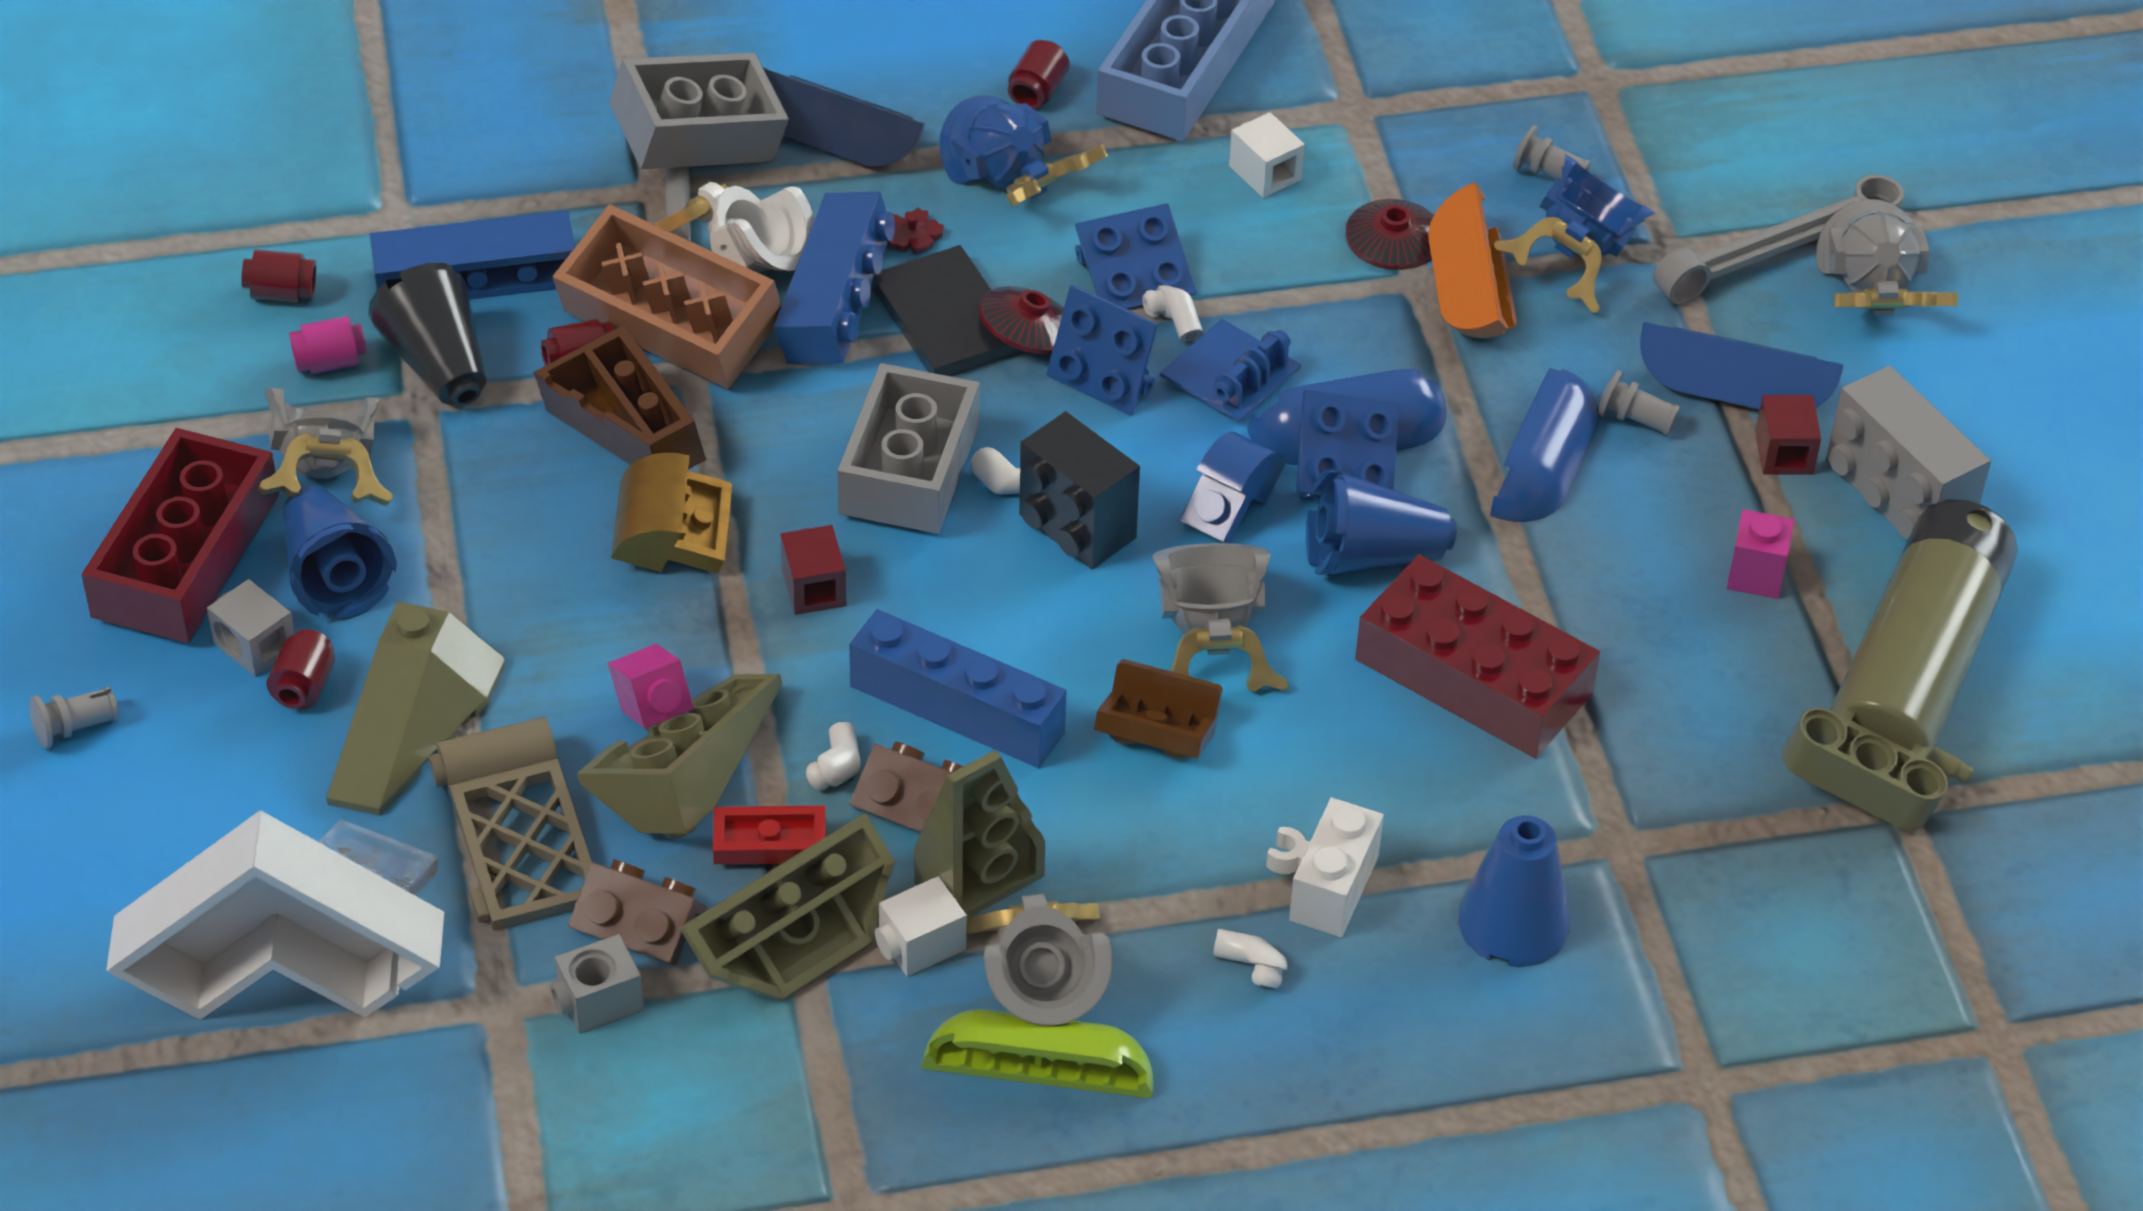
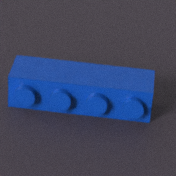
(490, 254)
(834, 278)
(957, 688)

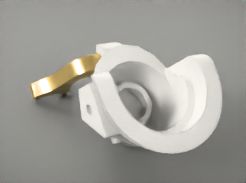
(750, 230)

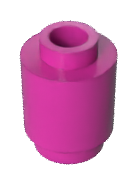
(327, 345)

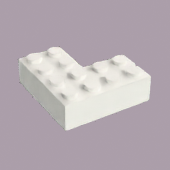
(276, 904)

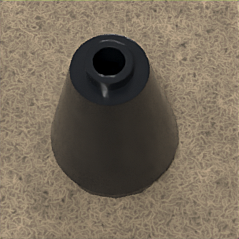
(433, 330)

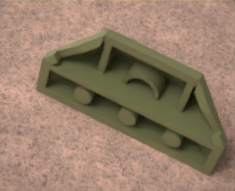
(797, 915)

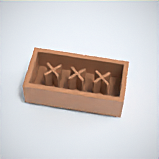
(669, 295)

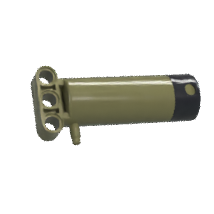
(1903, 681)

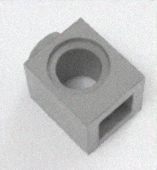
(250, 626)
(597, 984)

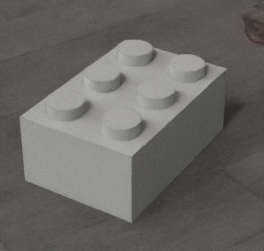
(698, 110)
(908, 448)
(1902, 450)

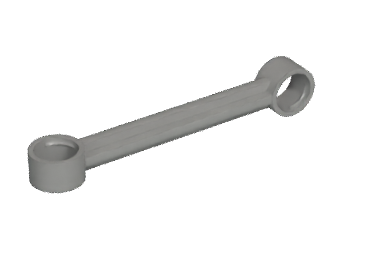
(1685, 275)

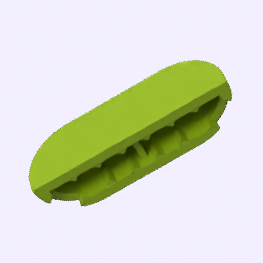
(1059, 1055)

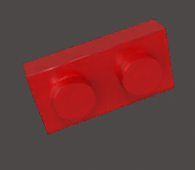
(765, 833)

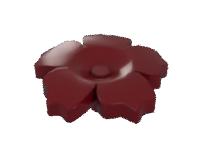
(915, 232)

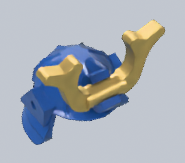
(1005, 146)
(1584, 221)

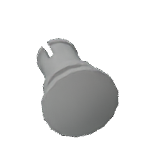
(1543, 155)
(1637, 405)
(70, 714)

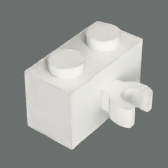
(1330, 866)

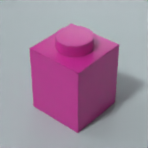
(1760, 554)
(650, 685)

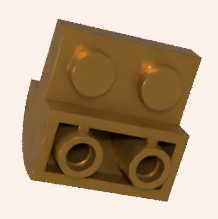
(671, 515)

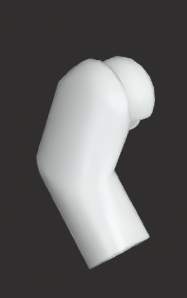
(1176, 305)
(995, 471)
(837, 763)
(1252, 950)

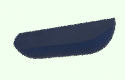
(844, 122)

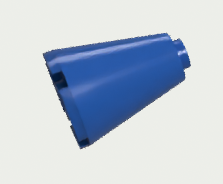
(1372, 526)
(334, 555)
(1518, 896)

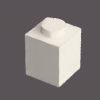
(1266, 155)
(921, 927)

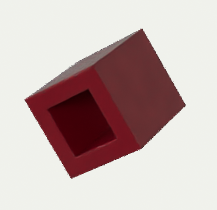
(1788, 434)
(813, 569)

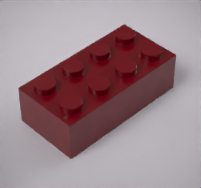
(180, 535)
(1477, 655)

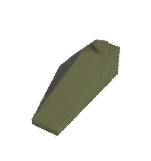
(684, 762)

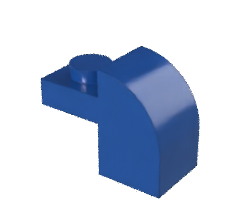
(1231, 477)

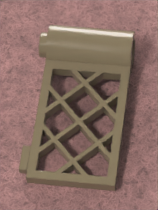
(491, 766)

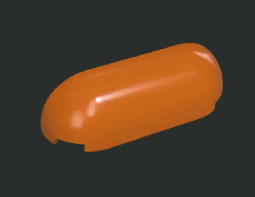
(1468, 269)

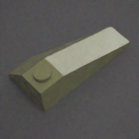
(416, 693)
(980, 837)

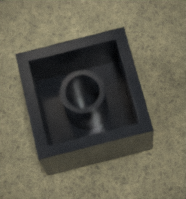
(1078, 490)

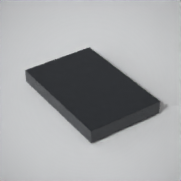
(938, 311)

